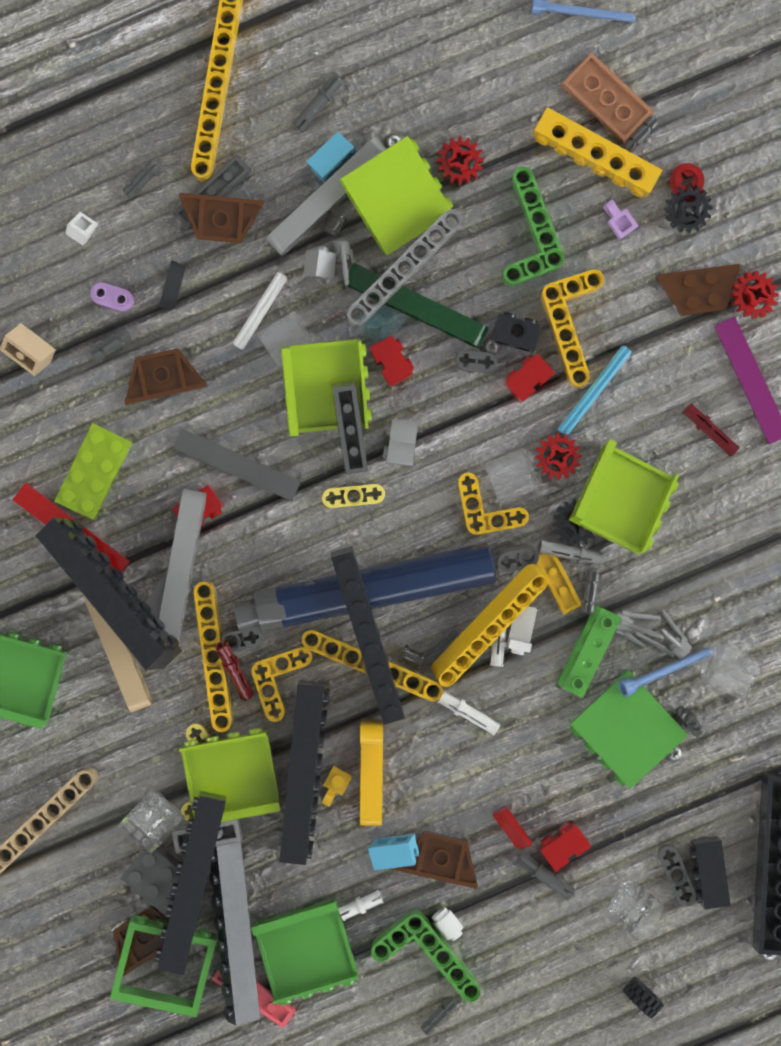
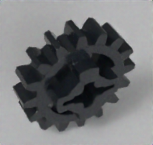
(682, 215)
(576, 533)

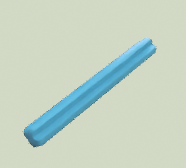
(594, 390)

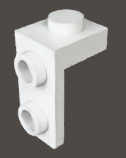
(521, 631)

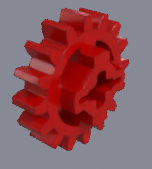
(467, 156)
(763, 291)
(553, 446)

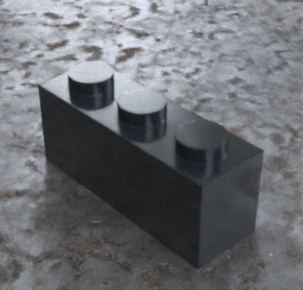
(709, 872)

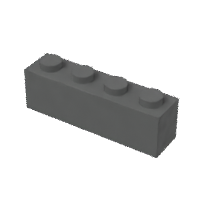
(349, 427)

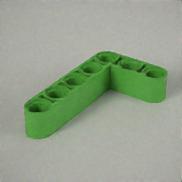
(536, 231)
(432, 948)

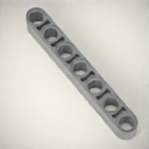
(320, 202)
(410, 259)
(182, 561)

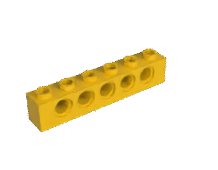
(609, 152)

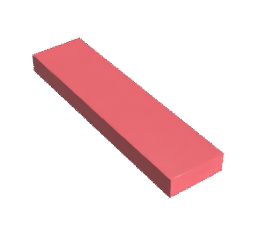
(277, 1013)

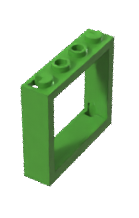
(156, 999)

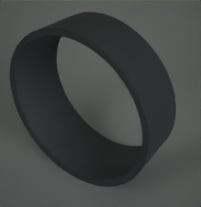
(172, 285)

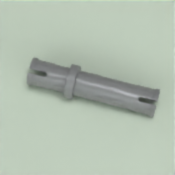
(574, 553)

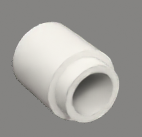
(447, 924)

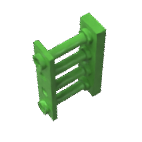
(588, 651)

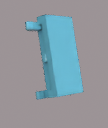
(331, 157)
(393, 852)

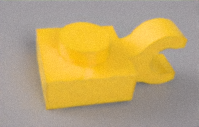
(337, 783)

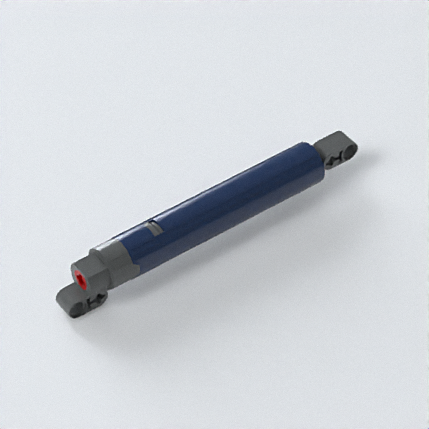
(384, 584)

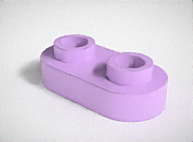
(112, 296)

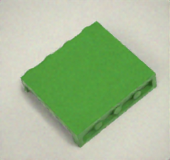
(28, 678)
(627, 731)
(305, 951)

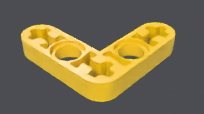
(487, 526)
(272, 671)

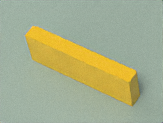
(559, 583)

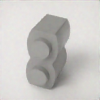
(401, 442)

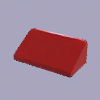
(512, 828)

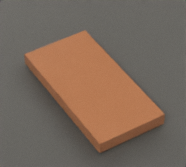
(607, 98)

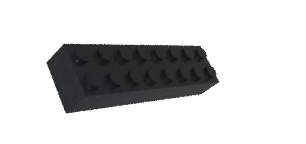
(109, 593)
(302, 773)
(768, 874)

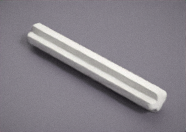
(260, 310)

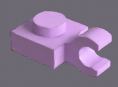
(621, 222)

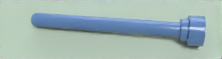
(541, 6)
(629, 685)

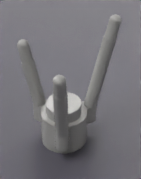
(344, 254)
(626, 624)
(678, 645)

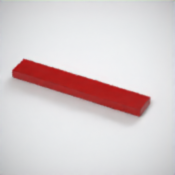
(45, 510)

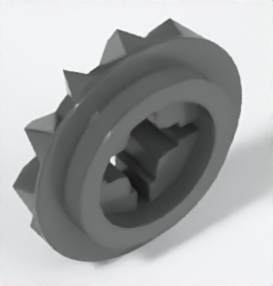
(689, 721)

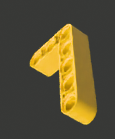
(566, 324)
(371, 772)

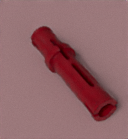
(710, 429)
(231, 664)

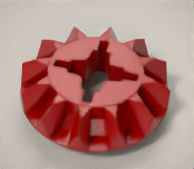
(686, 170)

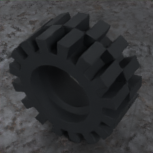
(643, 997)

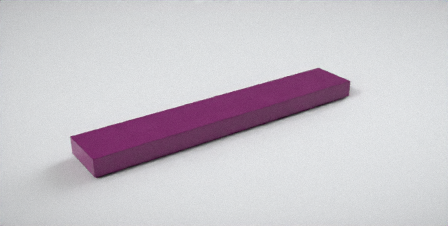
(750, 378)

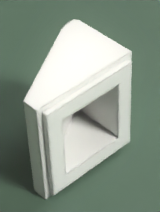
(81, 228)

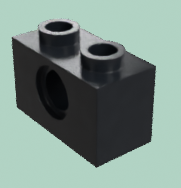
(503, 335)

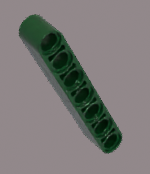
(421, 308)

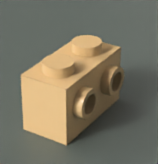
(33, 352)

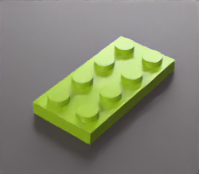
(93, 471)

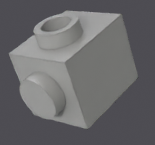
(319, 264)

